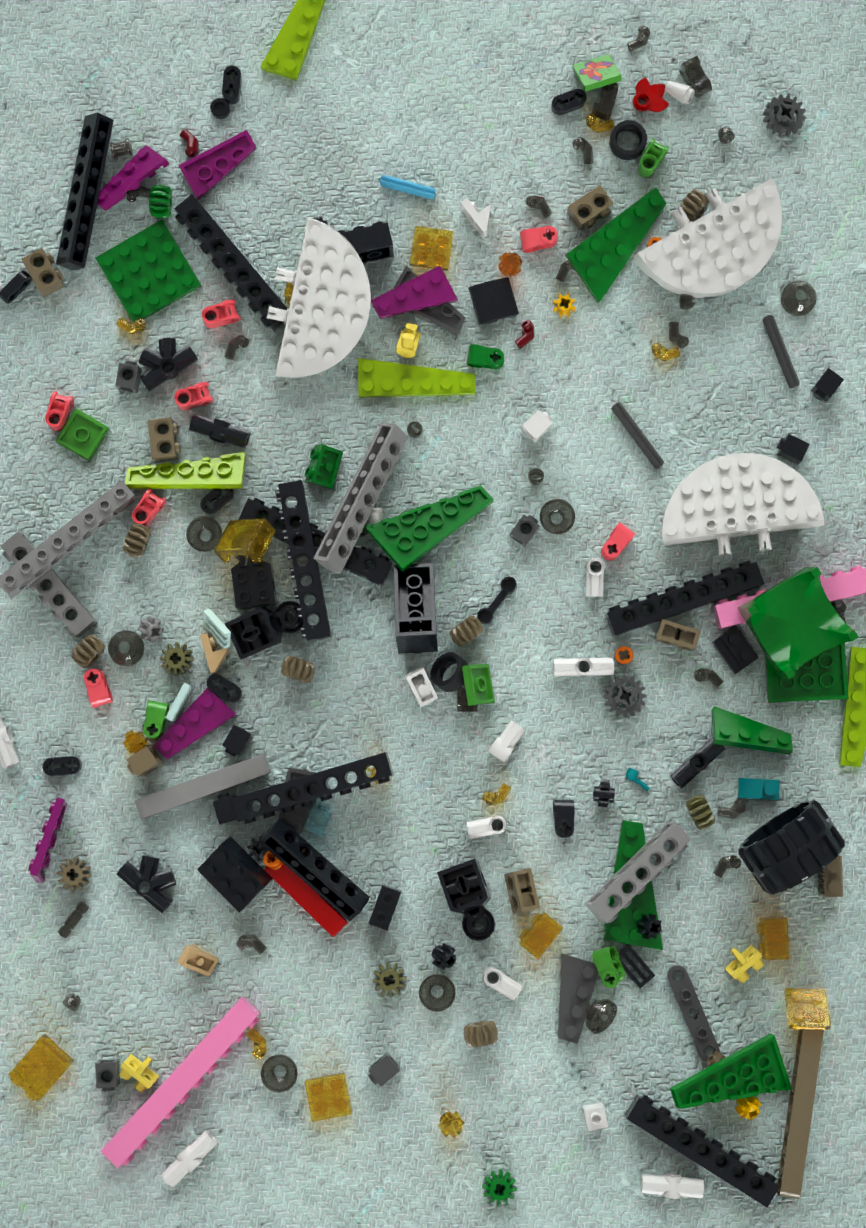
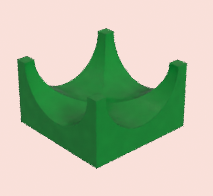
(795, 622)

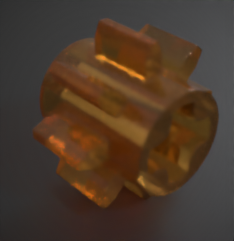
(510, 264)

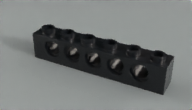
(314, 869)

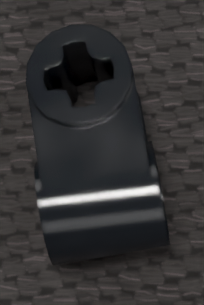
(563, 813)

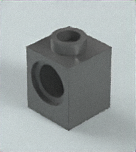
(128, 385)
(523, 538)
(107, 1065)
(383, 1070)

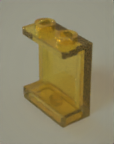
(245, 538)
(40, 1068)

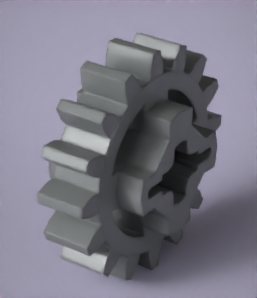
(784, 115)
(620, 686)

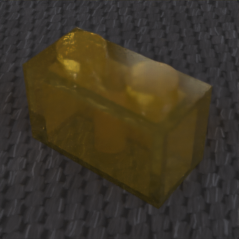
(540, 934)
(774, 938)

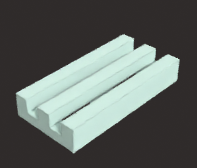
(217, 628)
(179, 702)

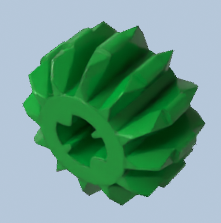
(160, 201)
(491, 1191)

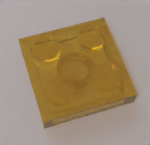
(431, 248)
(807, 1008)
(328, 1097)

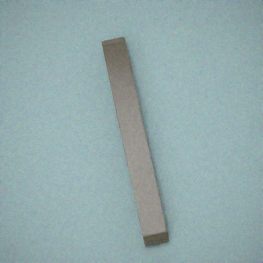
(799, 1112)

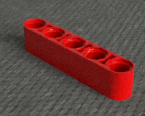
(308, 899)

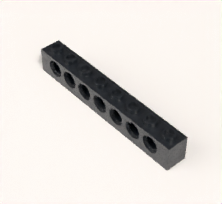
(84, 191)
(192, 208)
(296, 491)
(748, 570)
(377, 575)
(243, 803)
(761, 1193)

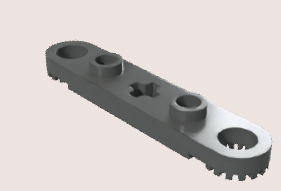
(687, 999)

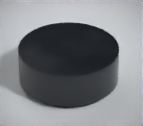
(220, 108)

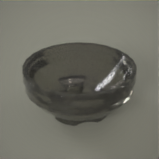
(792, 304)
(564, 509)
(197, 526)
(135, 652)
(437, 1003)
(600, 1015)
(275, 1083)

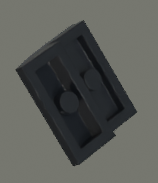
(493, 300)

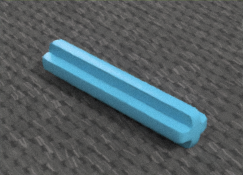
(407, 187)

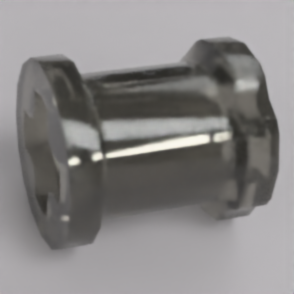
(121, 148)

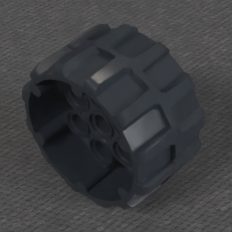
(791, 847)

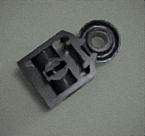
(253, 584)
(262, 628)
(468, 894)

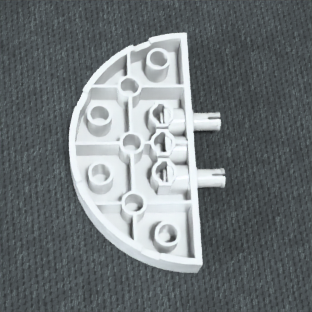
(719, 248)
(326, 303)
(740, 498)

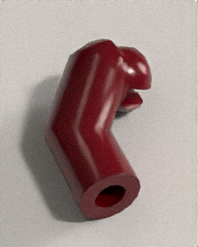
(192, 143)
(527, 334)

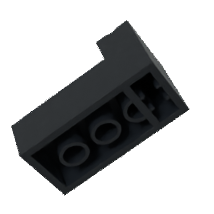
(370, 242)
(415, 609)

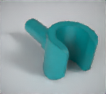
(632, 775)

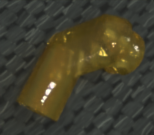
(597, 125)
(131, 328)
(664, 354)
(496, 797)
(259, 1043)

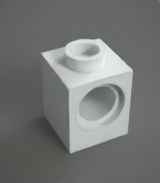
(537, 425)
(595, 1116)

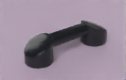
(508, 586)

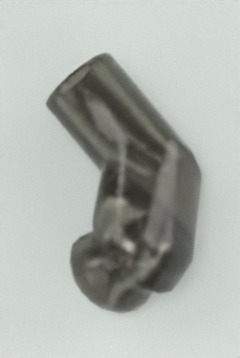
(539, 203)
(676, 338)
(234, 344)
(708, 674)

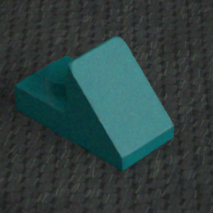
(758, 788)

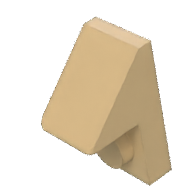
(213, 657)
(198, 959)

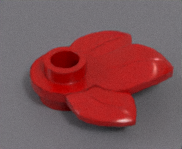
(651, 95)

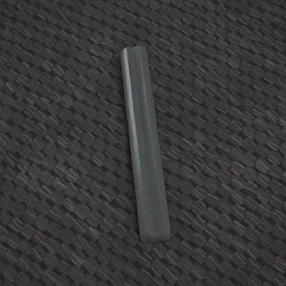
(781, 351)
(637, 435)

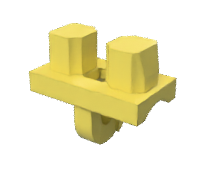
(408, 341)
(742, 962)
(139, 1071)

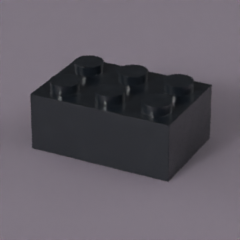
(234, 874)

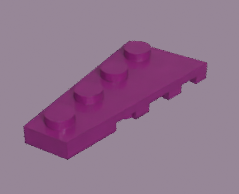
(214, 164)
(128, 178)
(418, 293)
(199, 719)
(48, 841)

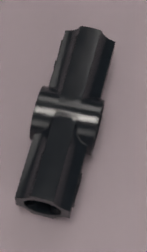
(219, 431)
(688, 770)

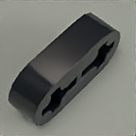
(236, 84)
(569, 105)
(15, 286)
(214, 494)
(227, 684)
(62, 770)

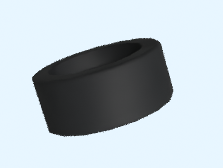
(631, 126)
(441, 665)

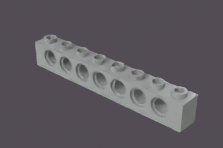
(361, 497)
(66, 539)

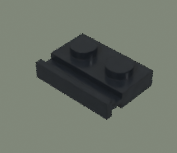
(735, 650)

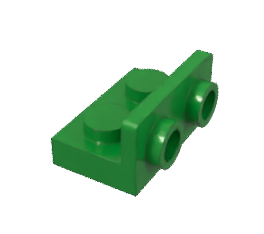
(323, 466)

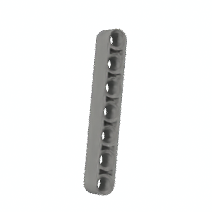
(202, 786)

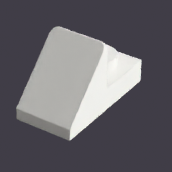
(478, 220)
(421, 686)

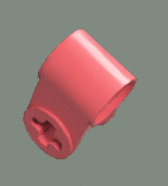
(535, 238)
(222, 314)
(195, 396)
(60, 407)
(149, 507)
(618, 540)
(98, 691)

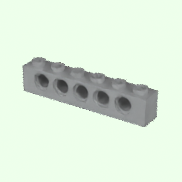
(83, 621)
(613, 887)

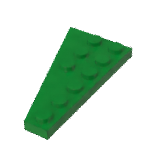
(608, 249)
(424, 527)
(625, 927)
(740, 1075)

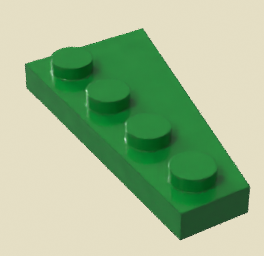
(742, 732)

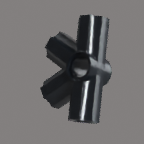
(167, 356)
(157, 881)

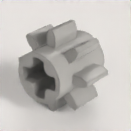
(150, 629)

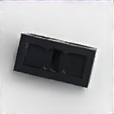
(385, 907)

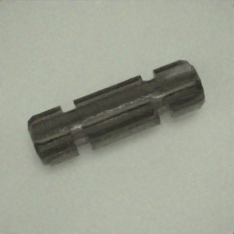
(73, 919)

